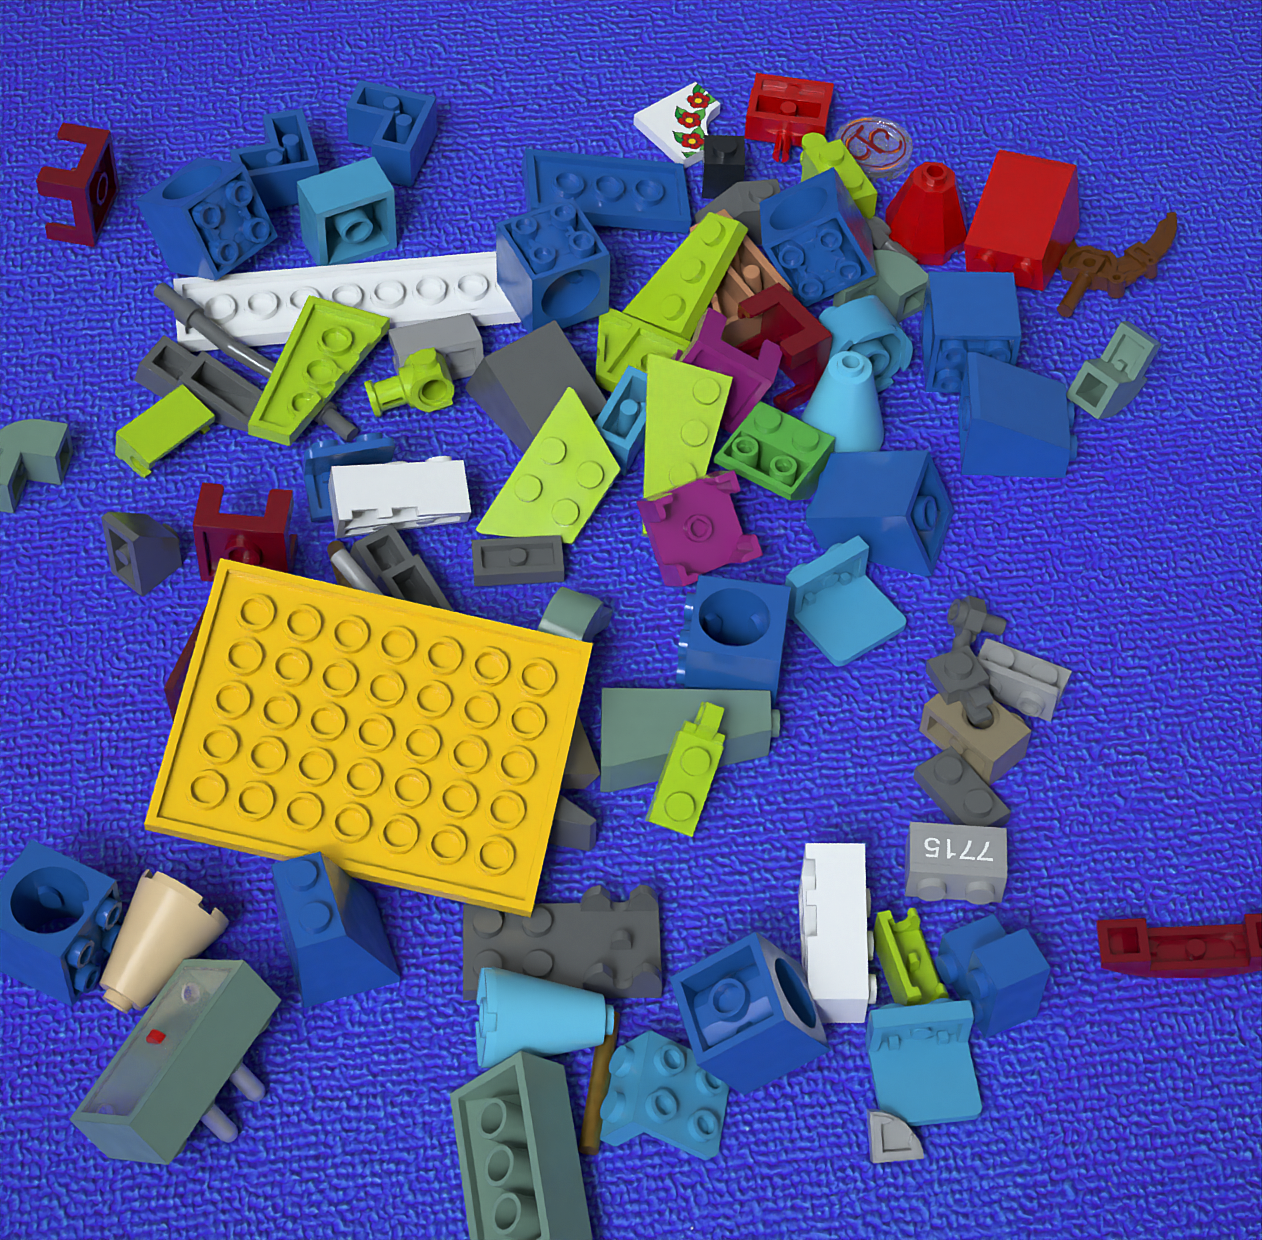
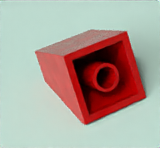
(1024, 219)

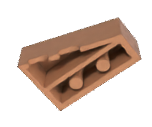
(745, 277)

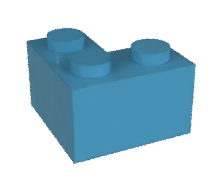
(624, 418)

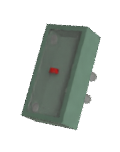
(179, 1062)

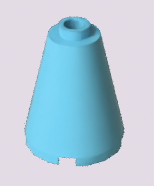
(847, 404)
(535, 1017)

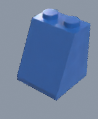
(1013, 421)
(888, 502)
(330, 930)

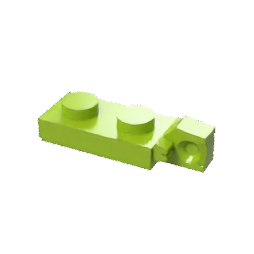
(688, 772)

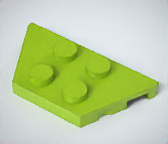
(627, 342)
(556, 479)

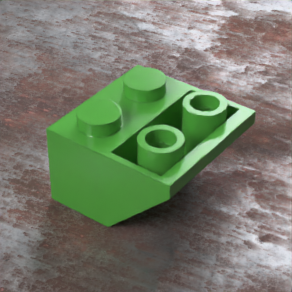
(777, 452)

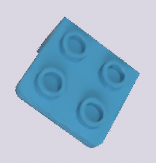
(840, 604)
(924, 1061)
(664, 1094)

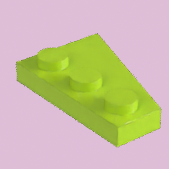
(689, 278)

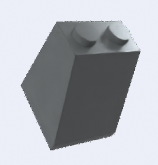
(526, 381)

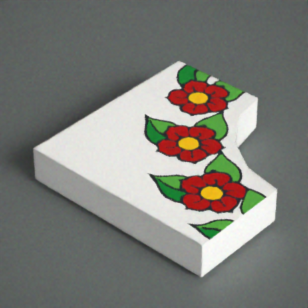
(679, 123)

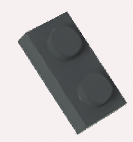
(517, 560)
(960, 791)

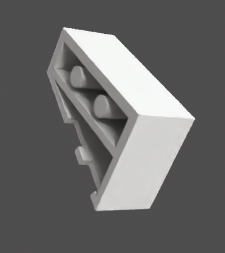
(398, 493)
(835, 931)

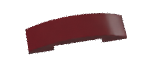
(1180, 951)

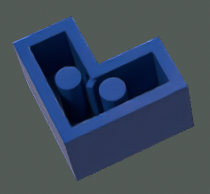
(395, 126)
(281, 160)
(994, 971)

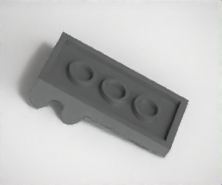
(581, 945)

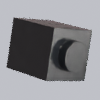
(722, 164)

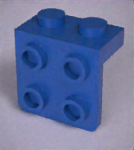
(317, 464)

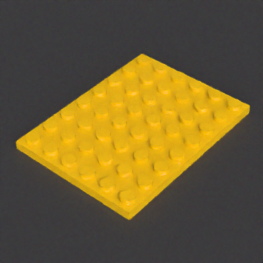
(371, 734)

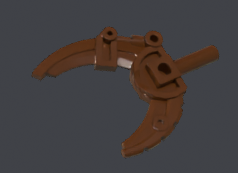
(1101, 269)

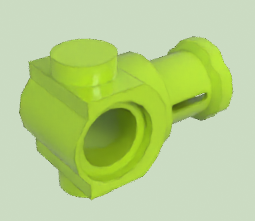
(421, 383)

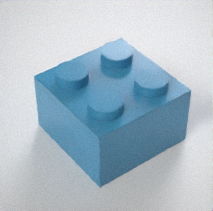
(347, 213)

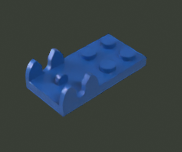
(609, 189)

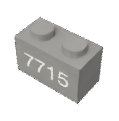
(955, 862)

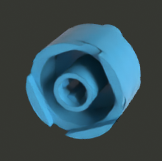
(871, 330)

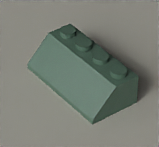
(520, 1153)

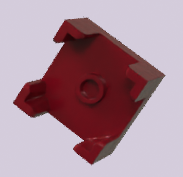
(89, 186)
(800, 338)
(244, 538)

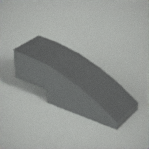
(211, 382)
(395, 570)

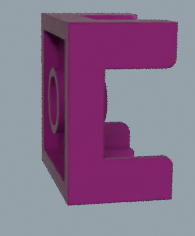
(749, 375)
(696, 528)

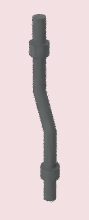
(192, 316)

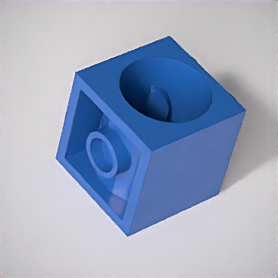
(207, 218)
(817, 237)
(553, 266)
(963, 316)
(737, 614)
(50, 887)
(749, 1014)

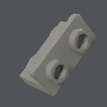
(1023, 679)

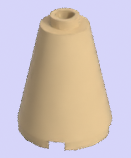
(156, 935)

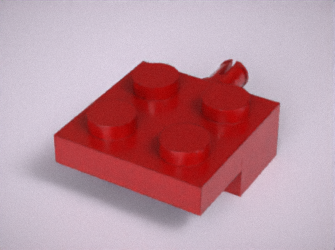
(786, 110)

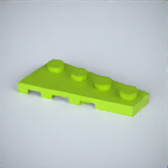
(314, 364)
(680, 422)

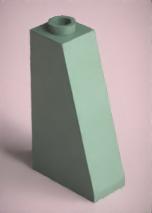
(643, 723)

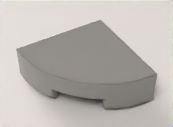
(891, 1138)

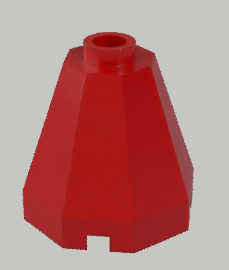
(929, 214)

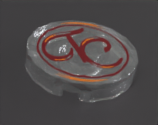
(877, 146)

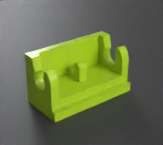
(161, 429)
(906, 960)

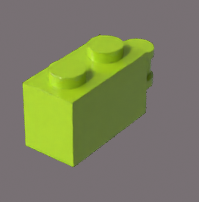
(822, 155)

